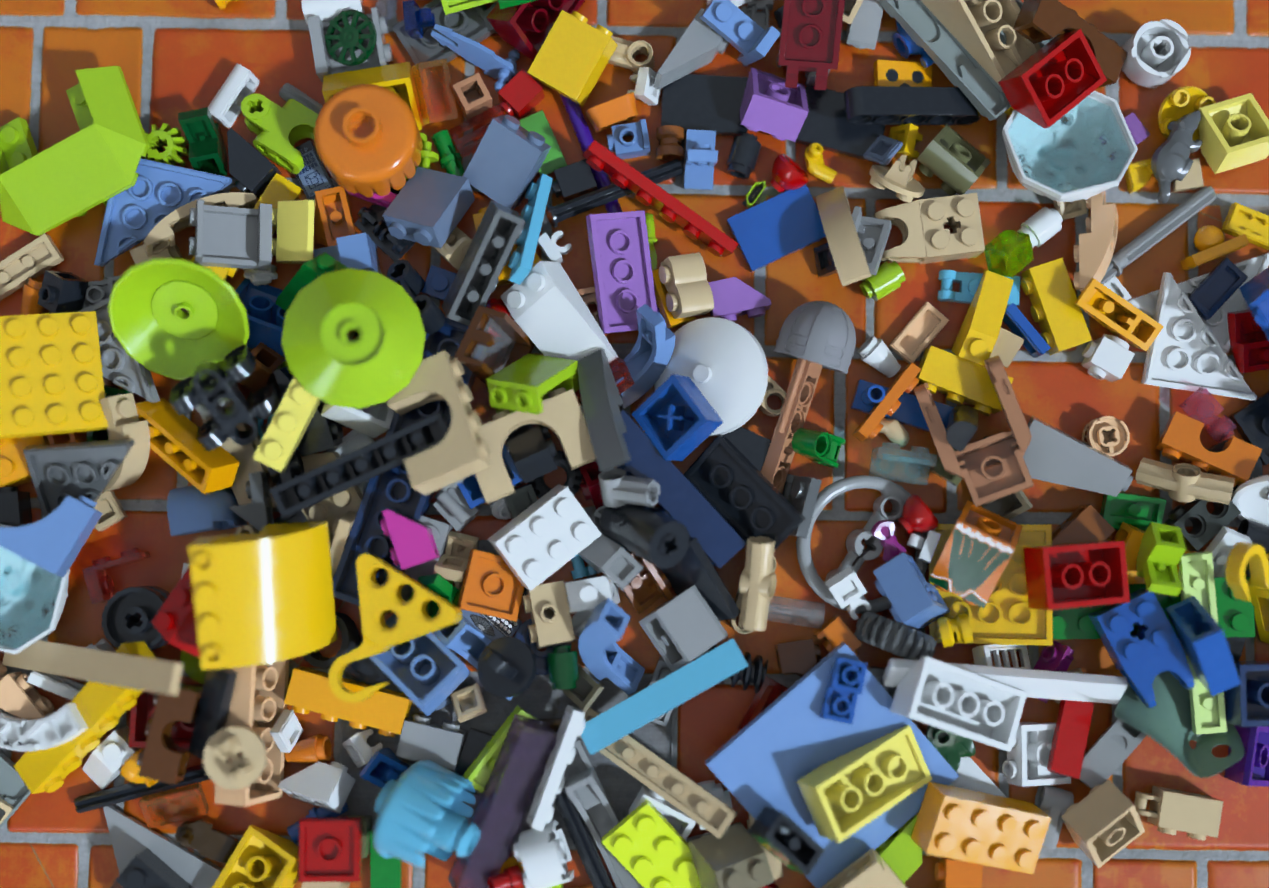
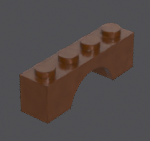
(1049, 18)

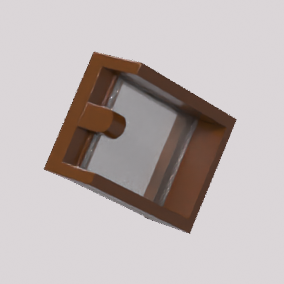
(492, 343)

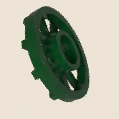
(350, 37)

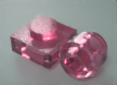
(1205, 408)

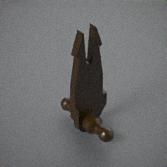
(208, 841)

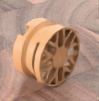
(1107, 435)

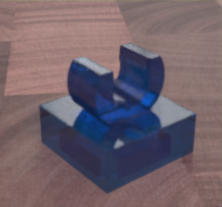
(416, 18)

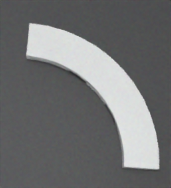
(41, 733)

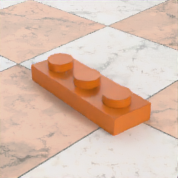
(904, 382)

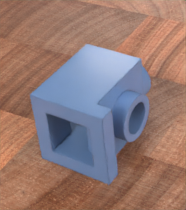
(637, 147)

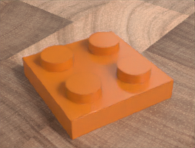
(490, 587)

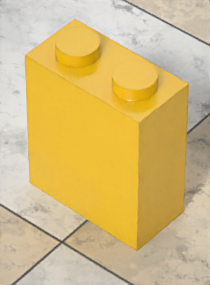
(573, 56)

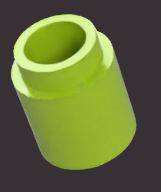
(886, 281)

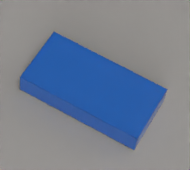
(1023, 328)

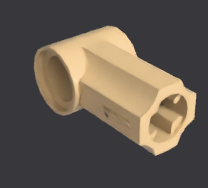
(628, 50)

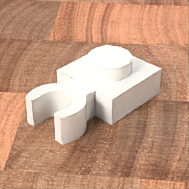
(848, 591)

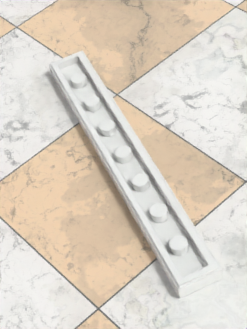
(1033, 682)

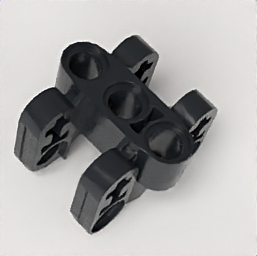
(223, 424)

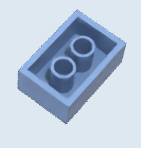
(422, 669)

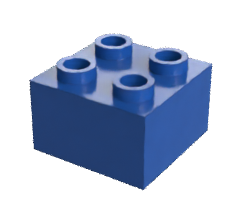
(677, 418)

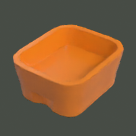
(612, 112)

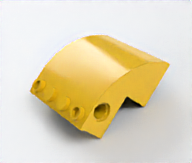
(263, 594)

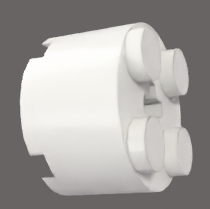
(1156, 53)
(544, 856)

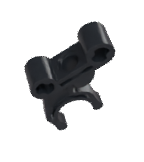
(405, 275)

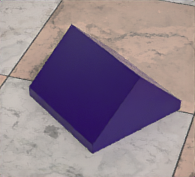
(1254, 765)

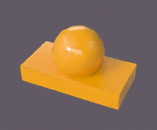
(1211, 244)

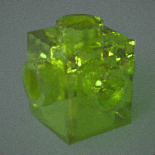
(1009, 253)

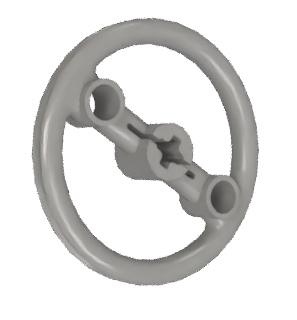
(856, 554)

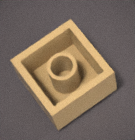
(1103, 823)

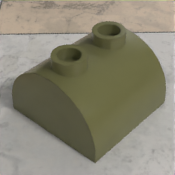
(952, 161)

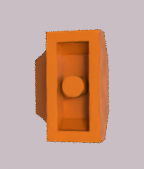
(332, 216)

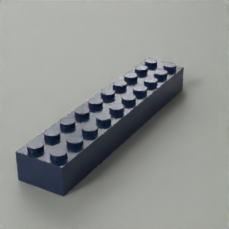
(393, 488)

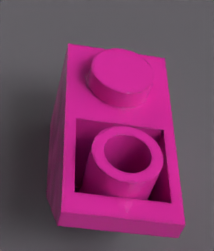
(411, 540)

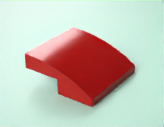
(1248, 342)

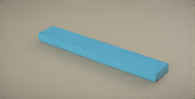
(663, 696)

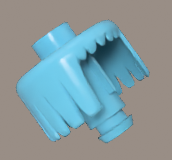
(425, 815)

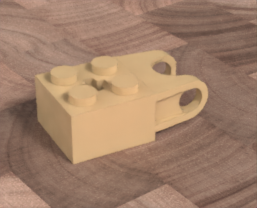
(924, 230)

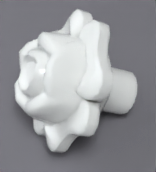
(261, 277)

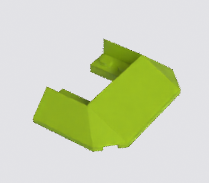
(81, 170)

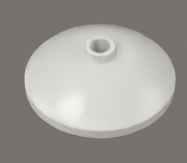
(1253, 500)

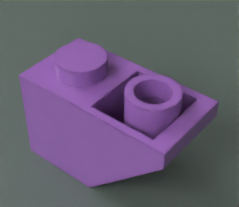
(737, 298)

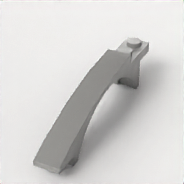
(596, 810)

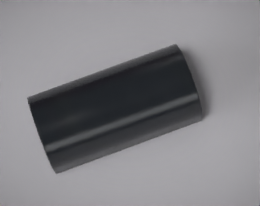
(961, 426)

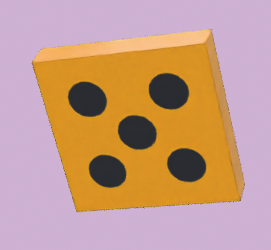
(901, 74)

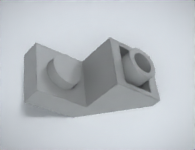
(865, 26)
(611, 560)

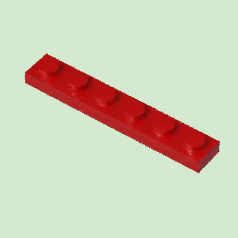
(651, 194)

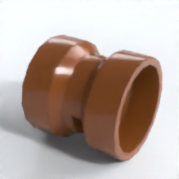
(670, 141)

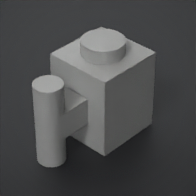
(455, 508)

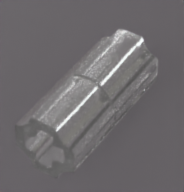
(796, 612)

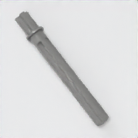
(1159, 231)

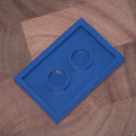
(777, 227)

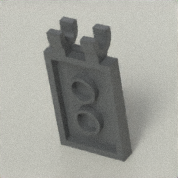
(468, 23)

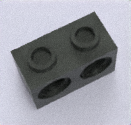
(1204, 524)

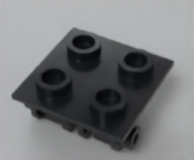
(373, 223)

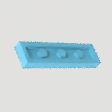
(533, 214)

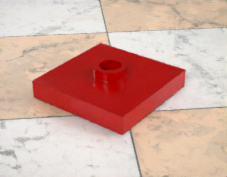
(330, 849)

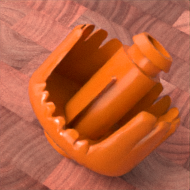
(368, 140)

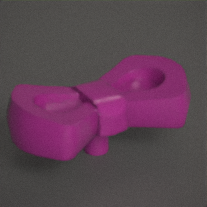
(885, 532)

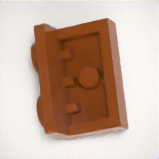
(647, 586)

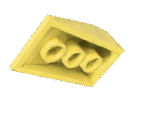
(864, 783)

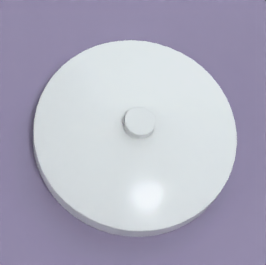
(724, 366)

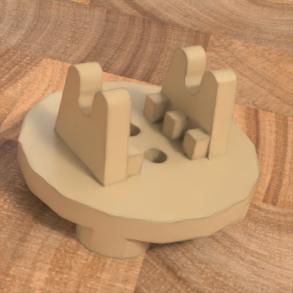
(898, 179)
(228, 744)

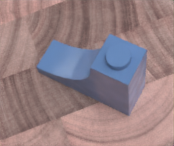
(56, 538)

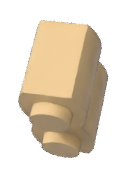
(686, 285)

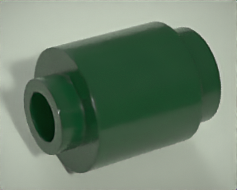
(563, 668)

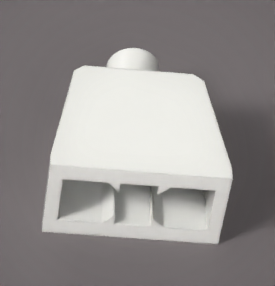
(589, 592)

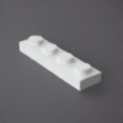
(553, 779)

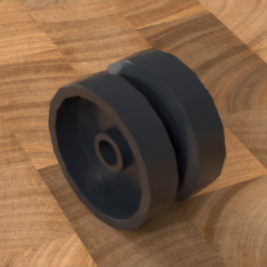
(123, 617)

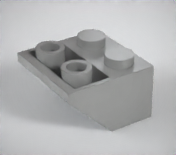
(683, 628)

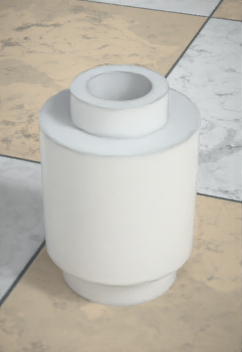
(1042, 226)

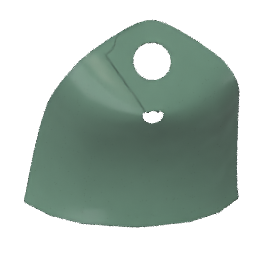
(1171, 727)

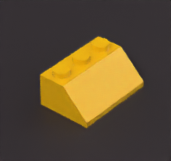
(393, 77)
(261, 862)

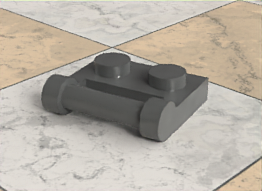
(802, 494)

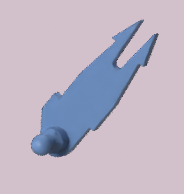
(479, 55)

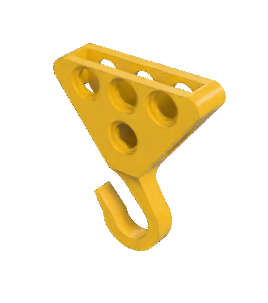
(1258, 583)
(375, 603)

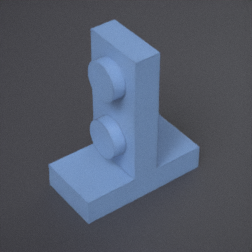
(739, 30)
(700, 159)

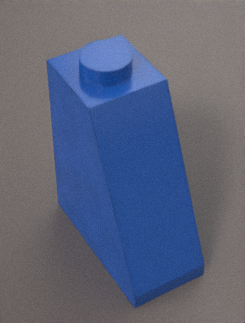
(1204, 645)

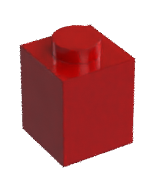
(520, 95)

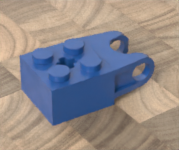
(1146, 653)

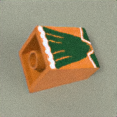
(975, 554)

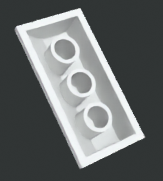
(960, 703)

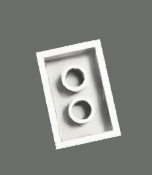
(544, 536)

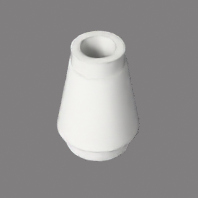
(878, 356)

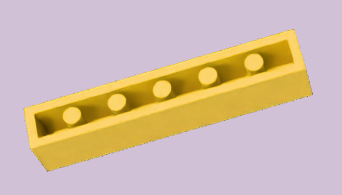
(101, 708)

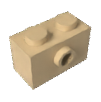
(549, 615)

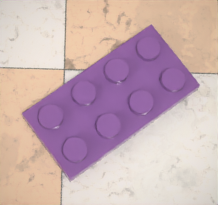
(620, 268)

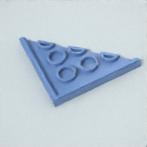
(155, 195)

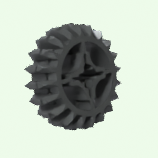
(894, 637)

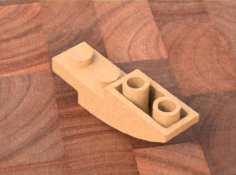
(1098, 242)
(21, 697)

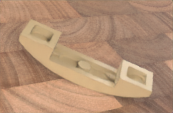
(163, 235)
(842, 236)

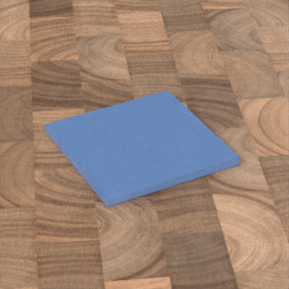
(792, 740)

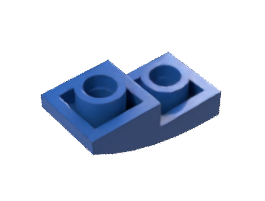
(842, 690)

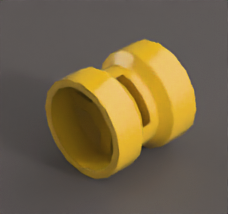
(955, 630)

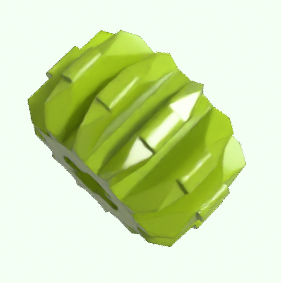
(169, 137)

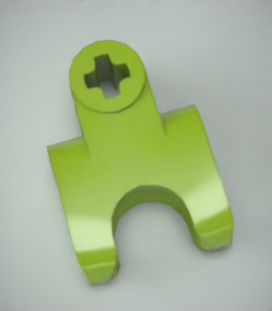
(279, 128)

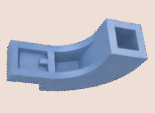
(649, 354)
(465, 641)
(600, 648)

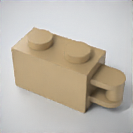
(1181, 811)

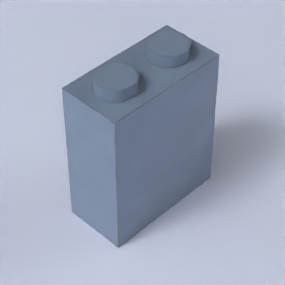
(506, 161)
(429, 207)

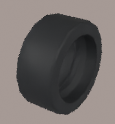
(350, 642)

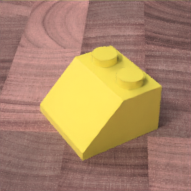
(1233, 133)
(294, 231)

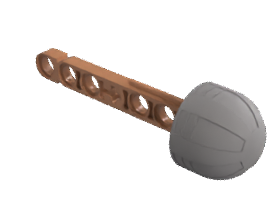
(818, 337)

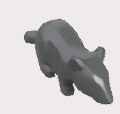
(1172, 157)

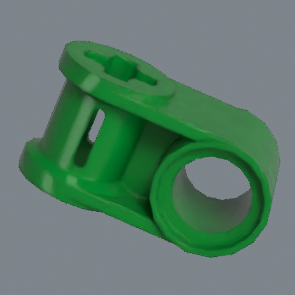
(818, 446)

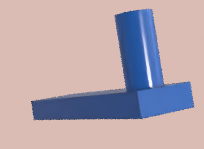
(908, 413)

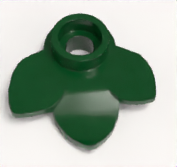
(951, 746)

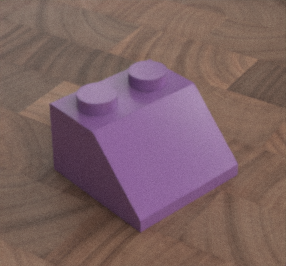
(772, 106)

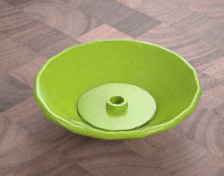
(163, 337)
(358, 370)

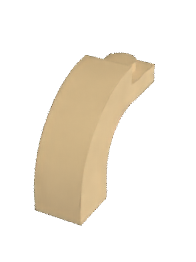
(122, 425)

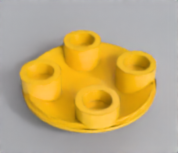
(1179, 103)

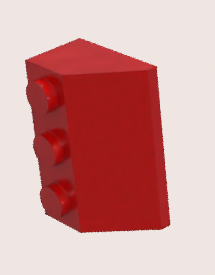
(1054, 79)
(177, 617)

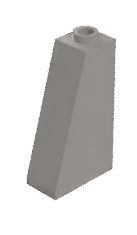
(1070, 462)

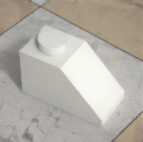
(107, 759)
(320, 785)

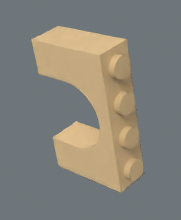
(559, 414)
(462, 449)

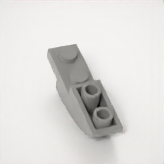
(1109, 752)

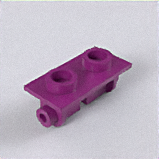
(1054, 659)

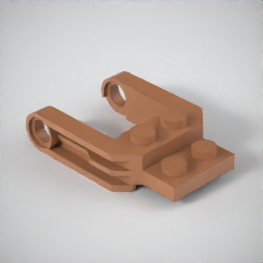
(991, 465)

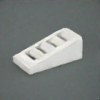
(982, 655)

